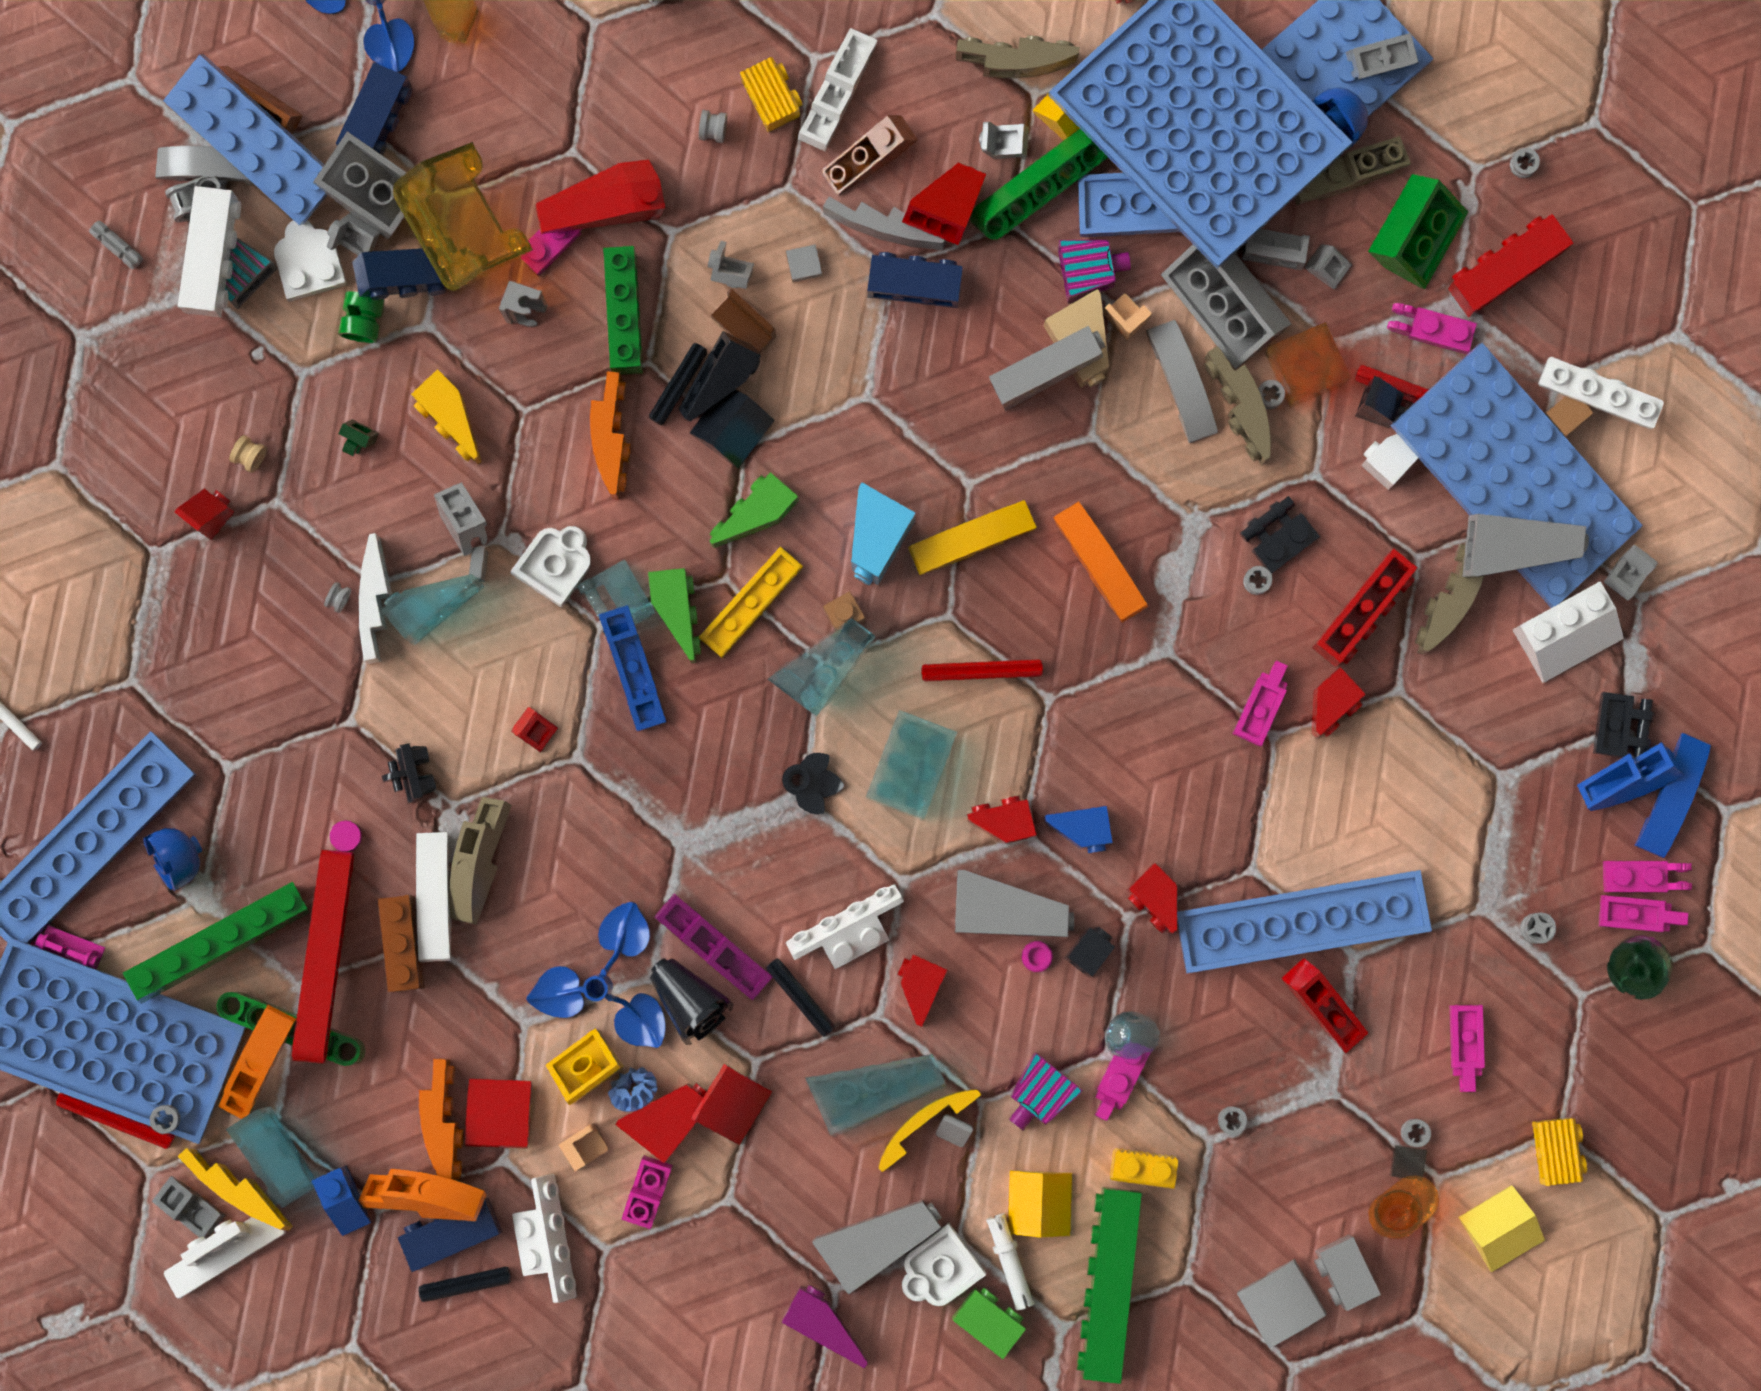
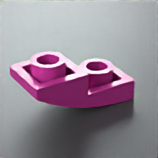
(647, 1192)

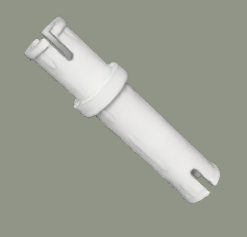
(1010, 1262)

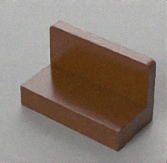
(744, 322)

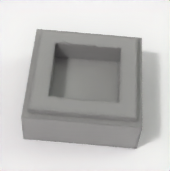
(804, 263)
(479, 563)

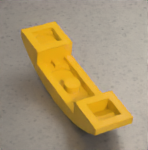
(895, 1150)

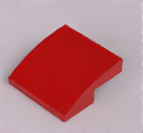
(731, 1104)
(498, 1113)

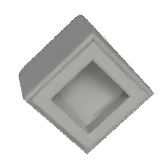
(1328, 265)
(954, 1130)

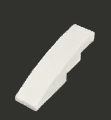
(837, 89)
(373, 588)
(433, 897)

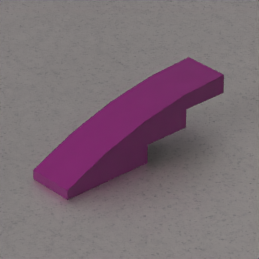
(713, 946)

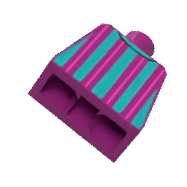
(1089, 267)
(1041, 1093)

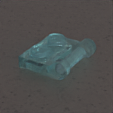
(623, 590)

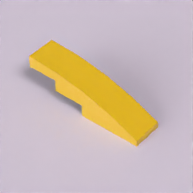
(972, 537)
(243, 1195)

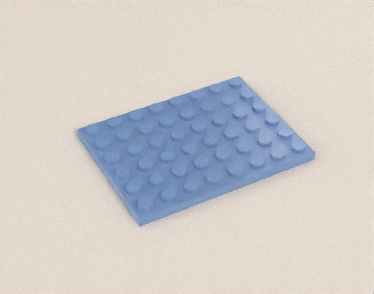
(1200, 122)

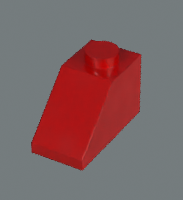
(206, 512)
(920, 985)

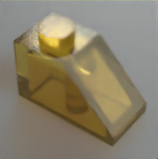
(452, 18)

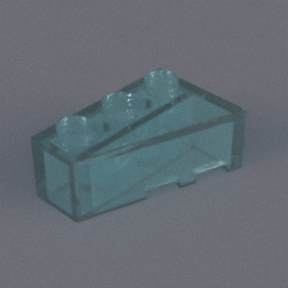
(823, 668)
(273, 1156)

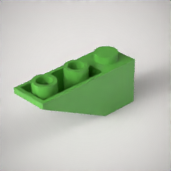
(762, 509)
(671, 600)

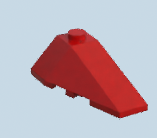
(612, 197)

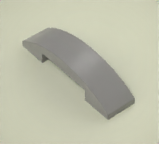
(195, 162)
(1183, 380)

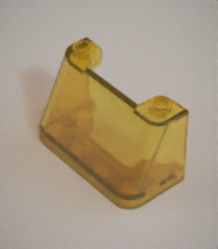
(455, 219)

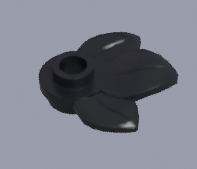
(817, 782)

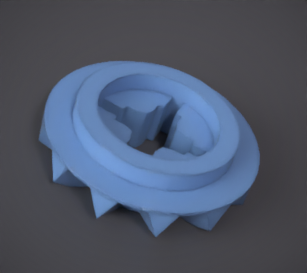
(641, 1094)

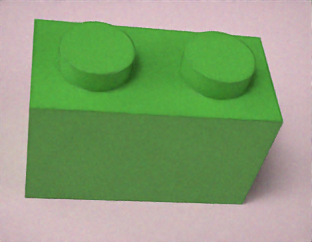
(989, 1322)

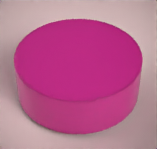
(345, 836)
(1037, 956)

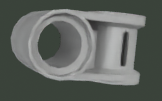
(182, 195)

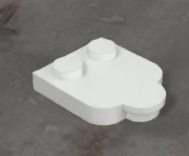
(306, 262)
(554, 563)
(940, 1268)

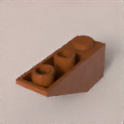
(869, 153)

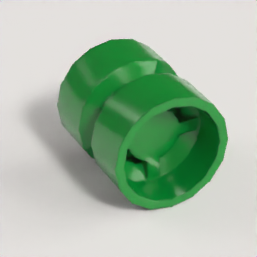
(360, 318)

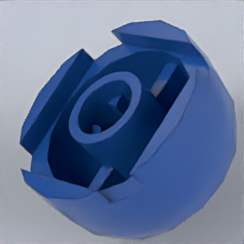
(1344, 110)
(174, 856)

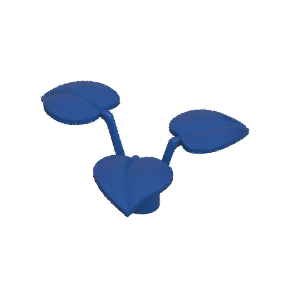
(385, 43)
(559, 993)

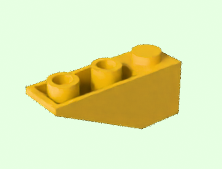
(447, 407)

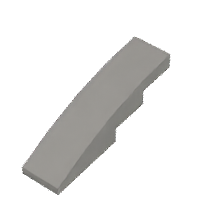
(876, 224)

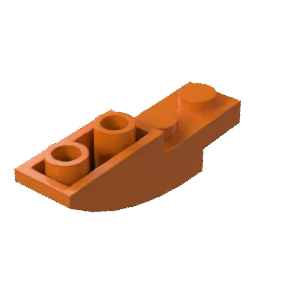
(610, 447)
(256, 1062)
(439, 1135)
(423, 1192)

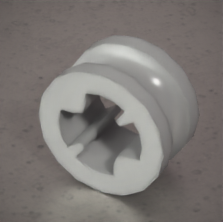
(1515, 167)
(1267, 385)
(1251, 587)
(337, 597)
(1241, 1118)
(1407, 1127)
(160, 1128)

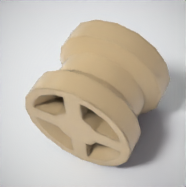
(248, 453)

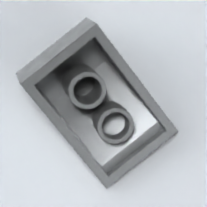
(363, 184)

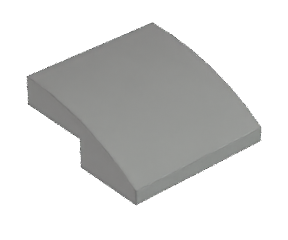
(1281, 1303)

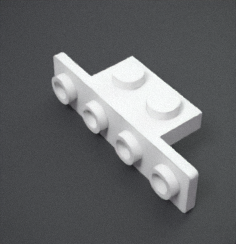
(1601, 393)
(850, 931)
(543, 1239)
(219, 1253)

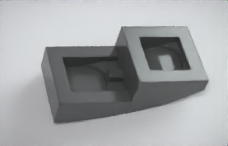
(188, 1207)

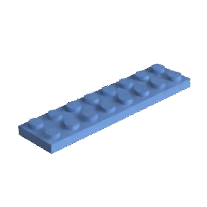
(90, 838)
(1303, 921)

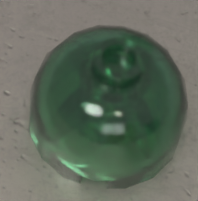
(1640, 967)

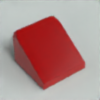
(534, 729)

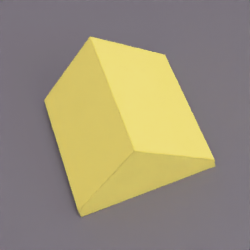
(1502, 1228)

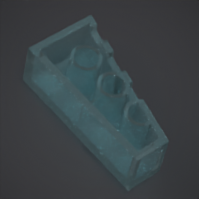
(866, 1093)

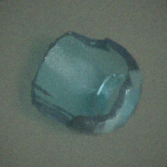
(1131, 1035)

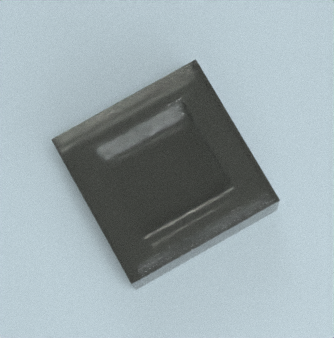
(1408, 1162)

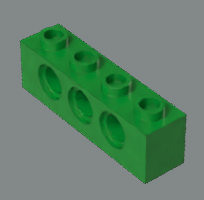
(623, 310)

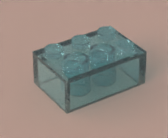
(911, 765)

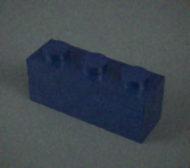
(377, 107)
(396, 272)
(914, 280)
(445, 1237)

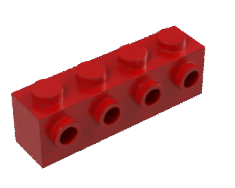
(1509, 265)
(1364, 608)

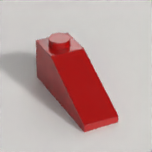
(1324, 1004)

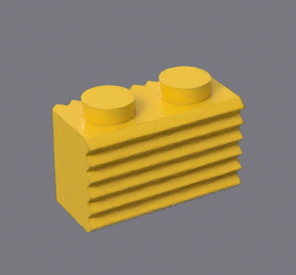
(770, 93)
(1559, 1151)
(1144, 1168)

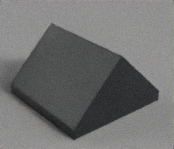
(733, 427)

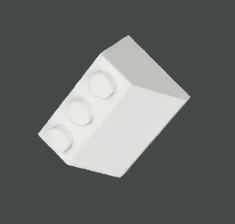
(1570, 632)

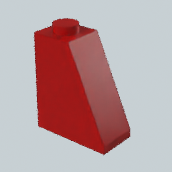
(946, 203)
(665, 1121)

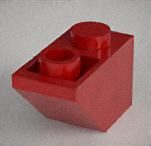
(1332, 700)
(1006, 822)
(1158, 896)

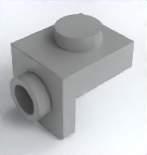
(1004, 140)
(352, 234)
(728, 270)
(1630, 572)

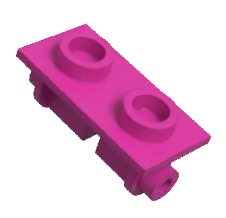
(70, 947)

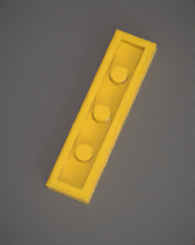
(751, 602)

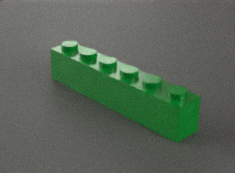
(215, 943)
(1110, 1285)

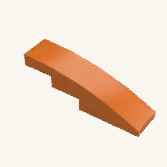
(1100, 562)

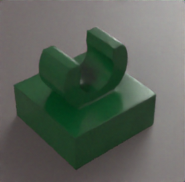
(357, 436)

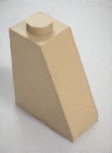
(1075, 317)

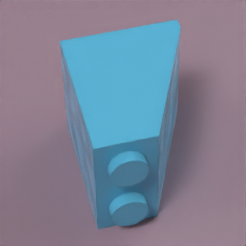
(878, 533)

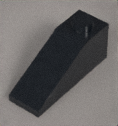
(721, 374)

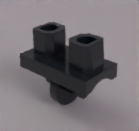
(414, 786)

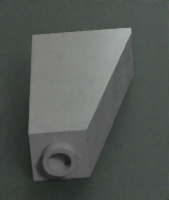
(1047, 367)
(1510, 544)
(1001, 909)
(873, 1244)

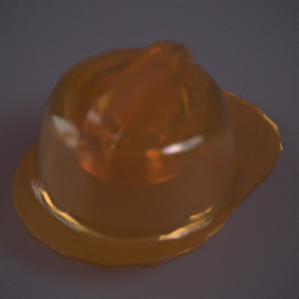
(1403, 1207)

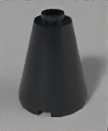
(689, 1000)

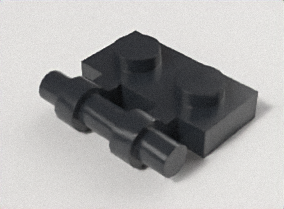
(1285, 542)
(1614, 725)

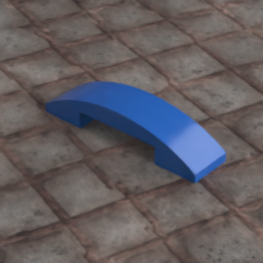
(632, 667)
(1674, 798)

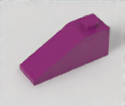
(818, 1321)

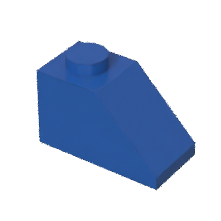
(1083, 827)
(340, 1200)

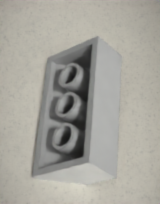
(1226, 304)

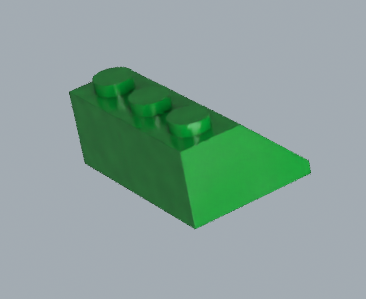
(1418, 230)

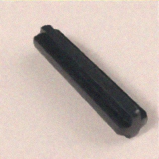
(678, 384)
(800, 997)
(464, 1284)

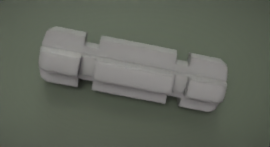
(116, 244)

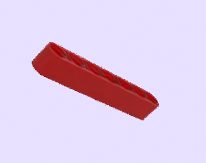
(323, 957)

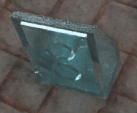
(425, 607)

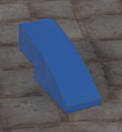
(1630, 778)

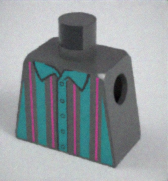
(248, 273)

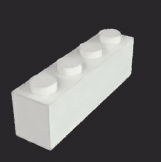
(208, 251)

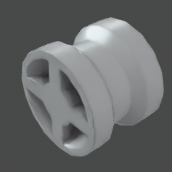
(712, 126)
(1543, 925)

